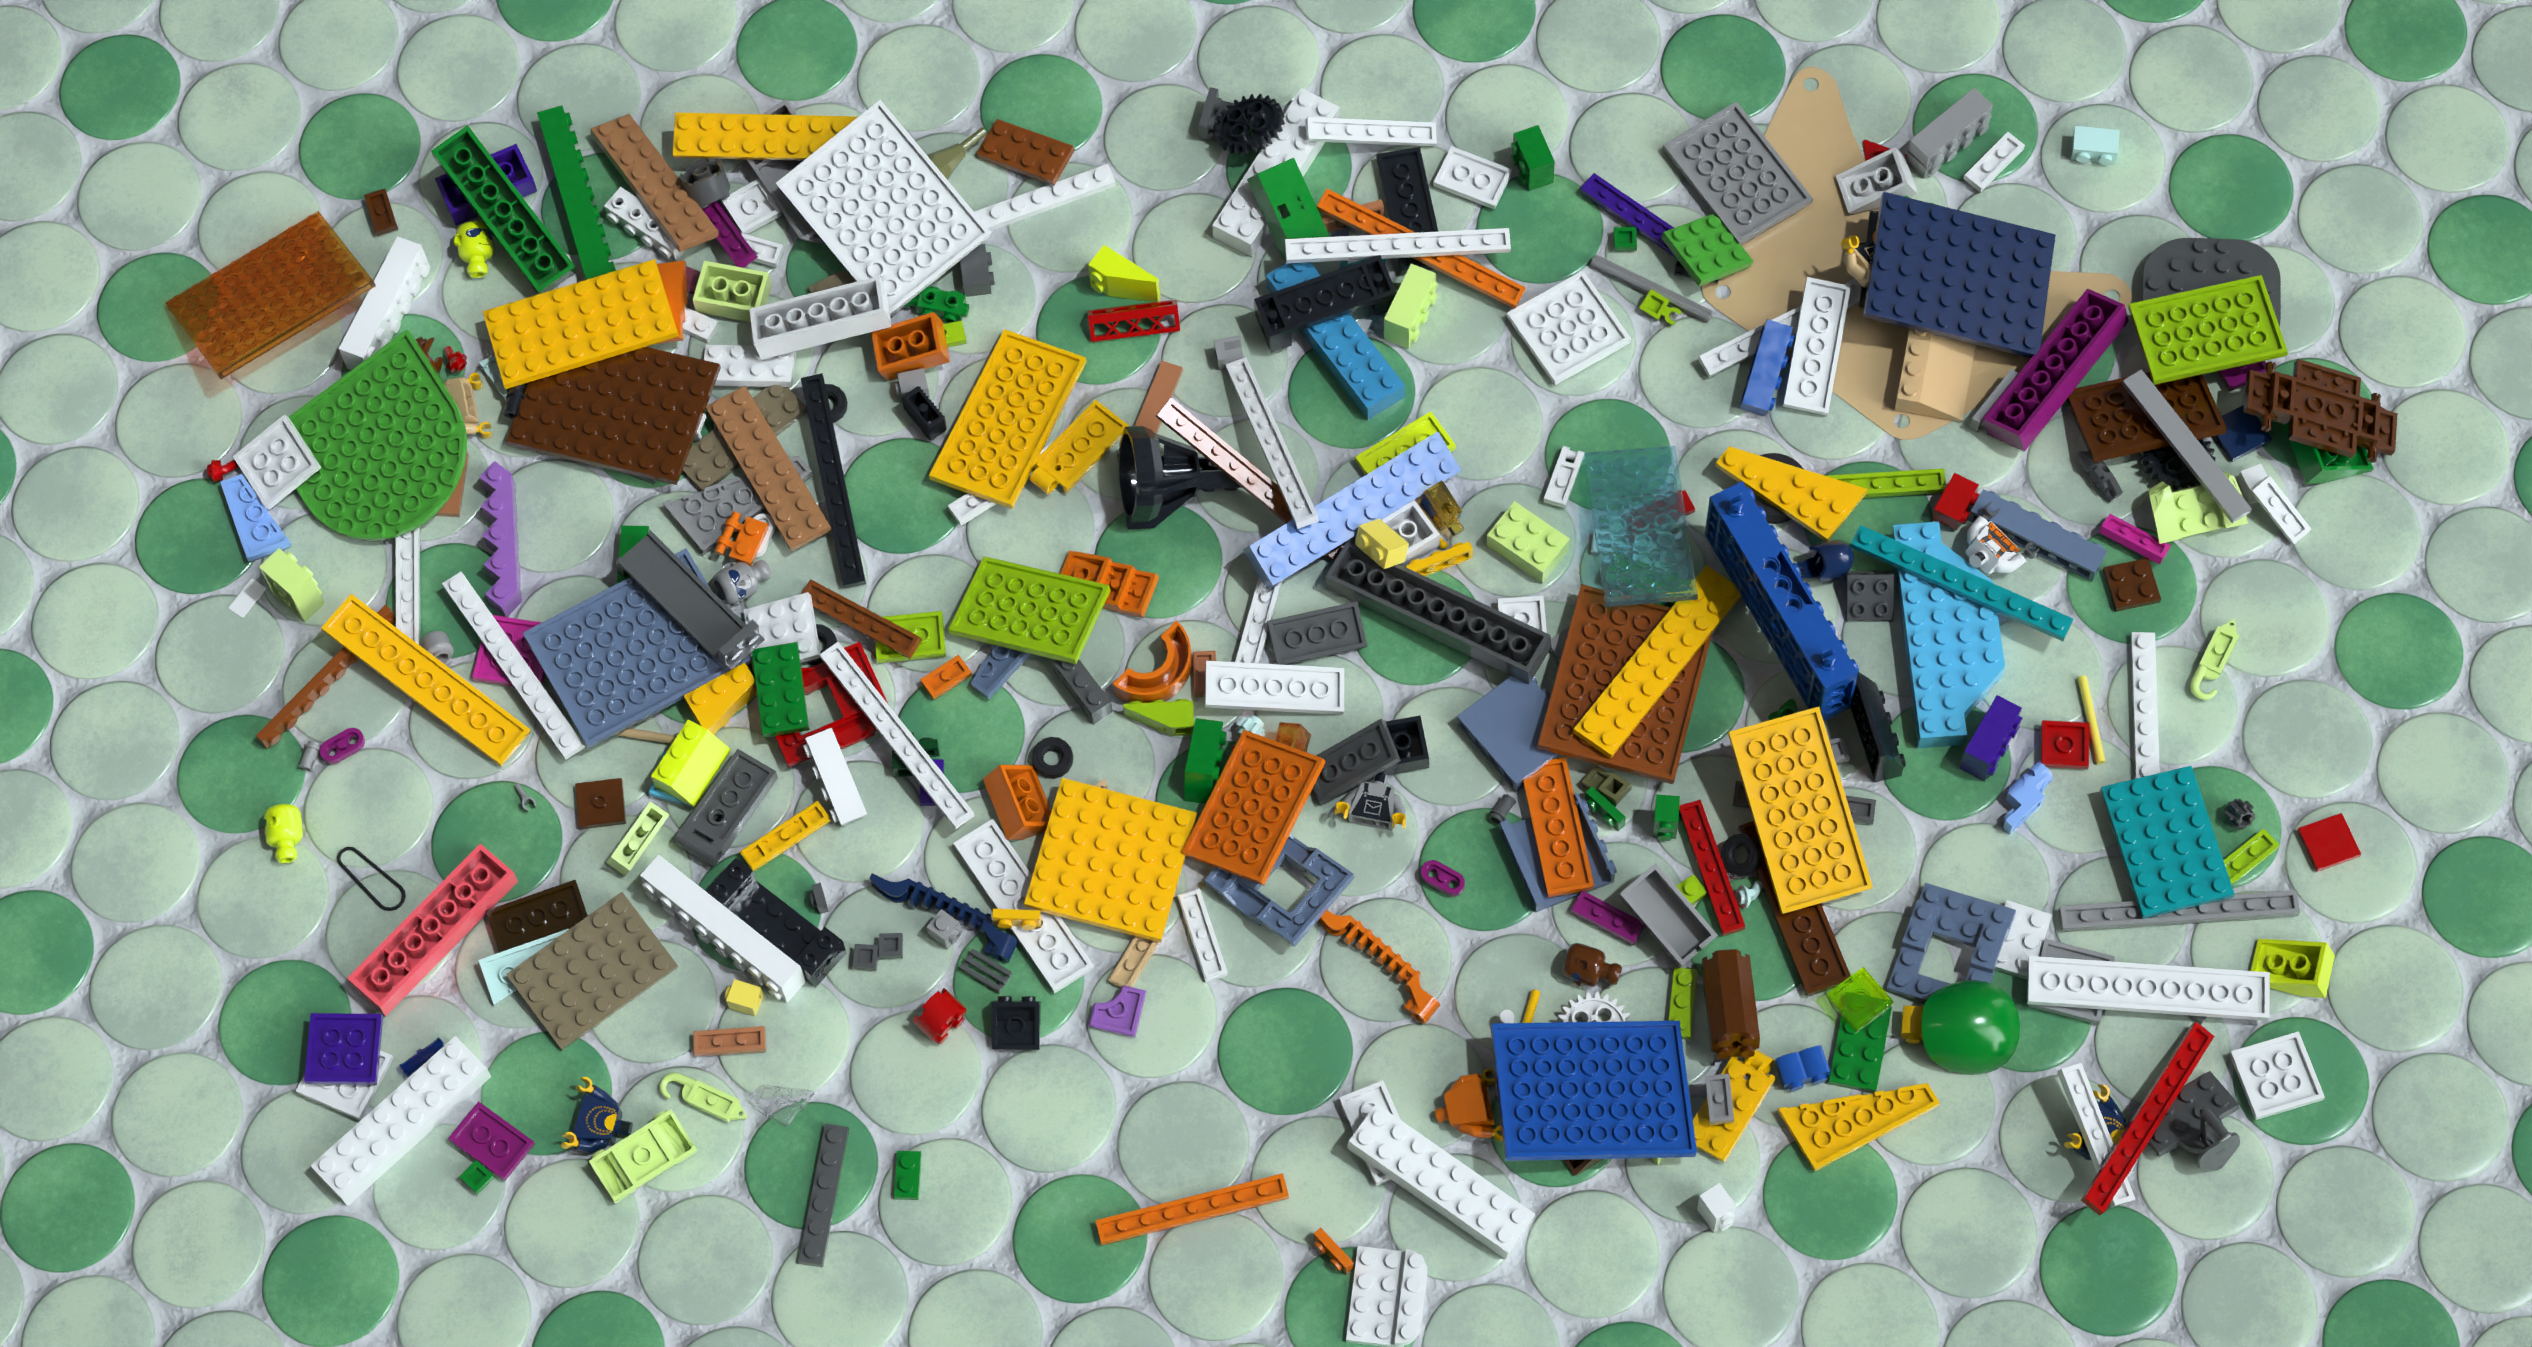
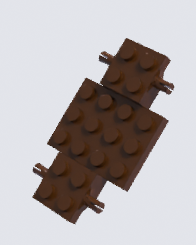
(2321, 409)

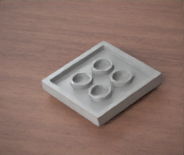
(2062, 950)

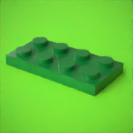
(780, 689)
(1859, 1054)

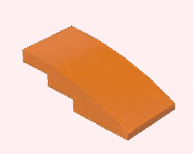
(675, 285)
(1129, 587)

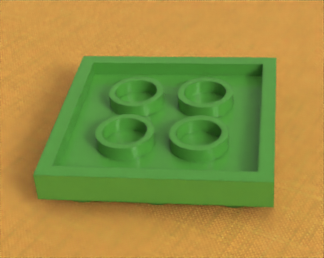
(1706, 249)

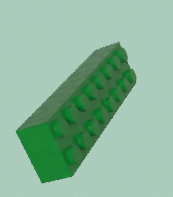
(503, 211)

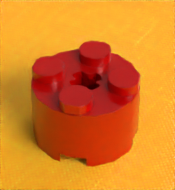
(940, 1015)

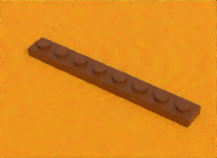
(316, 687)

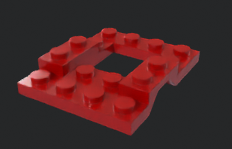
(847, 730)

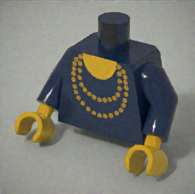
(2113, 1119)
(597, 1121)

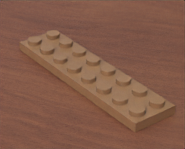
(654, 182)
(768, 468)

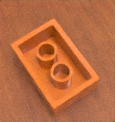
(910, 346)

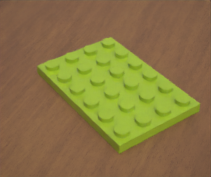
(2207, 329)
(1029, 610)

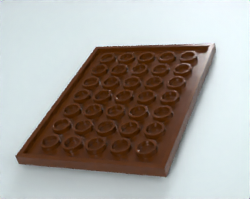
(619, 412)

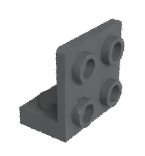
(1210, 112)
(1870, 595)

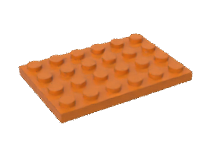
(1253, 807)

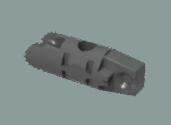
(2101, 476)

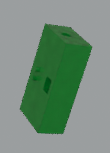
(1287, 204)

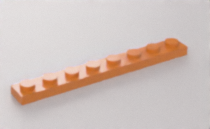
(1192, 1209)

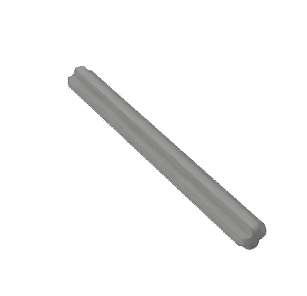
(1645, 285)

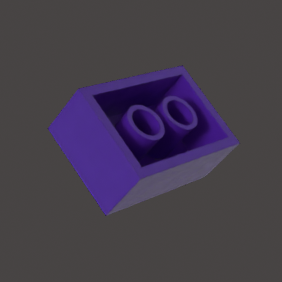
(1992, 738)

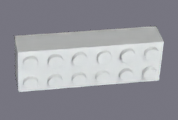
(386, 302)
(820, 317)

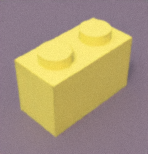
(1381, 543)

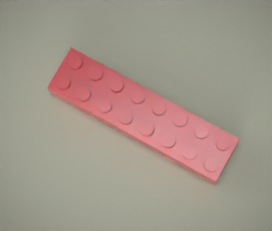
(432, 930)

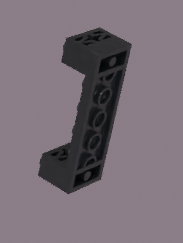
(1323, 300)
(777, 922)

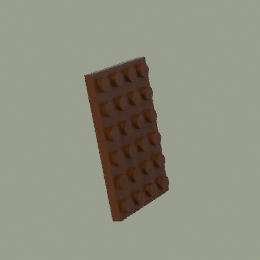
(2118, 427)

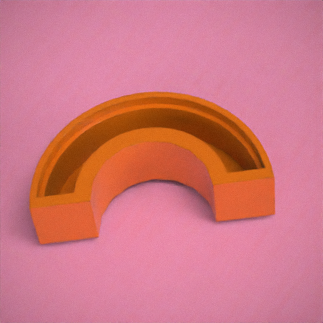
(1164, 681)

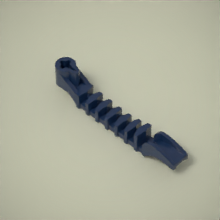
(999, 944)

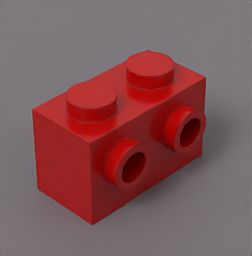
(1955, 502)

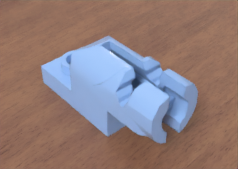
(2026, 796)

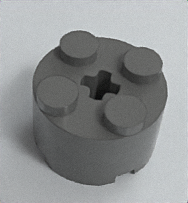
(705, 182)

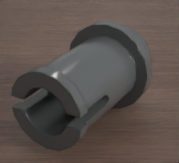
(1502, 809)

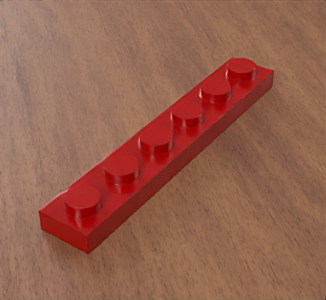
(1711, 867)

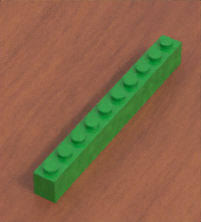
(575, 193)

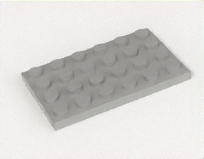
(1737, 173)

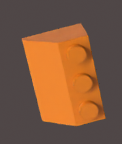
(1018, 800)

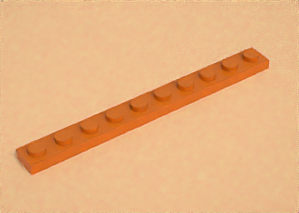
(1454, 266)

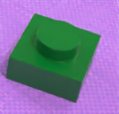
(1625, 239)
(476, 1177)

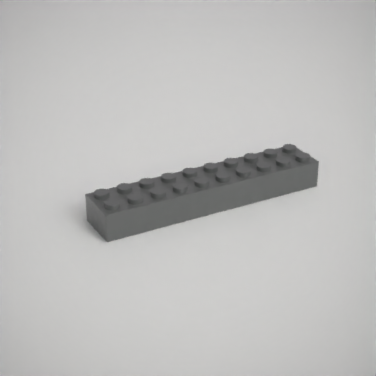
(1440, 613)

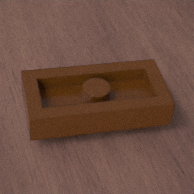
(381, 212)

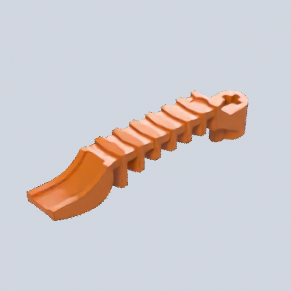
(1421, 1004)

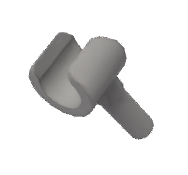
(524, 797)

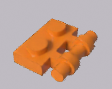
(748, 541)

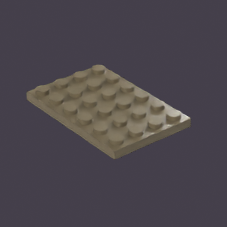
(592, 971)

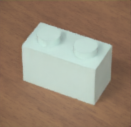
(2095, 145)

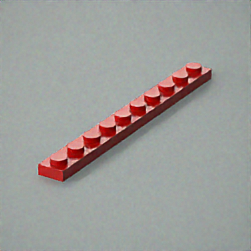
(2147, 1118)

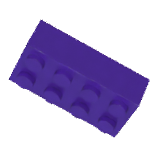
(513, 166)

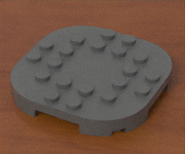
(2205, 262)

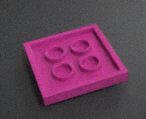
(486, 667)

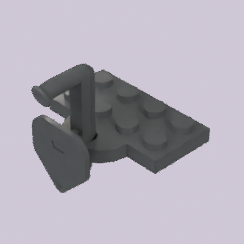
(2198, 1115)

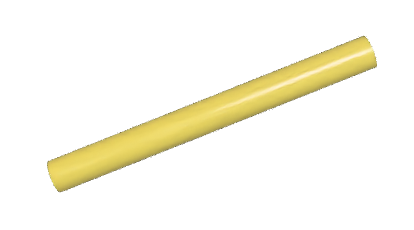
(2091, 719)

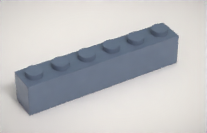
(2053, 541)

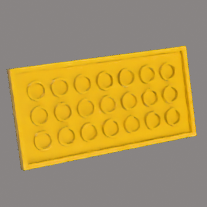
(580, 324)
(1007, 419)
(1800, 810)

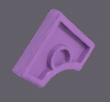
(1121, 1013)

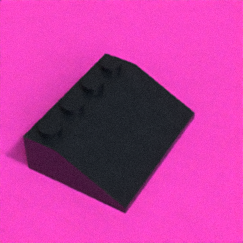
(1875, 730)

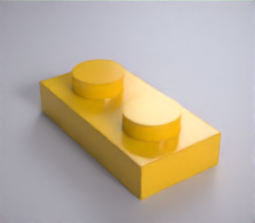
(1012, 917)

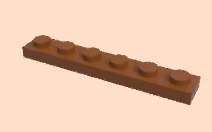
(862, 620)

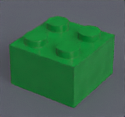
(1532, 158)

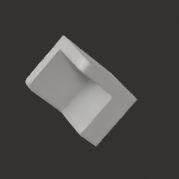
(1227, 351)

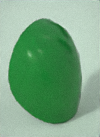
(1970, 1027)

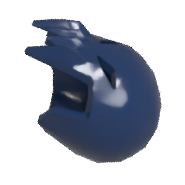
(1834, 561)

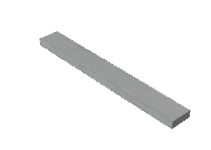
(2186, 446)

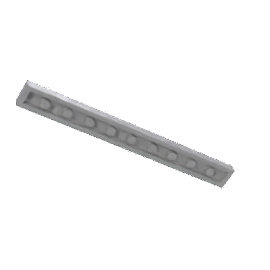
(2128, 914)

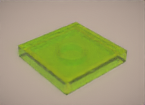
(1860, 999)

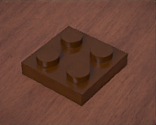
(2131, 584)

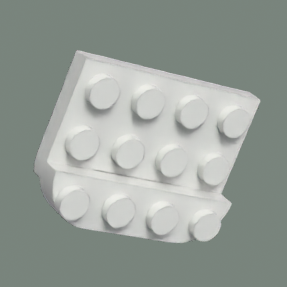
(1387, 1297)

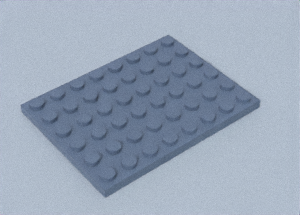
(620, 658)

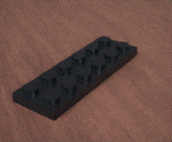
(1407, 195)

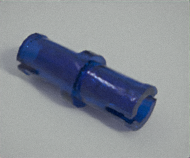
(421, 1056)

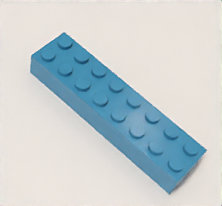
(1345, 350)

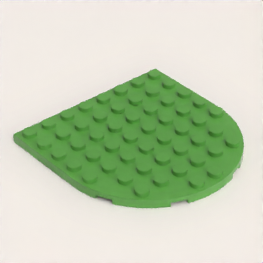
(384, 445)

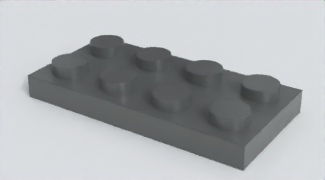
(1317, 633)
(1355, 761)

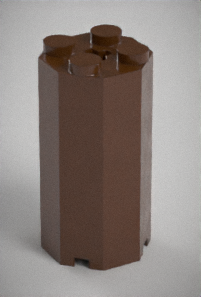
(1730, 1004)

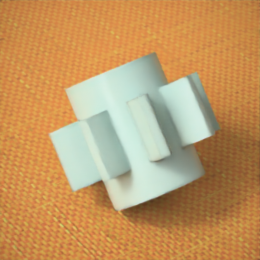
(1251, 724)

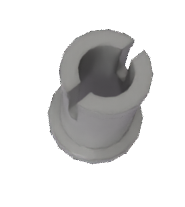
(309, 756)

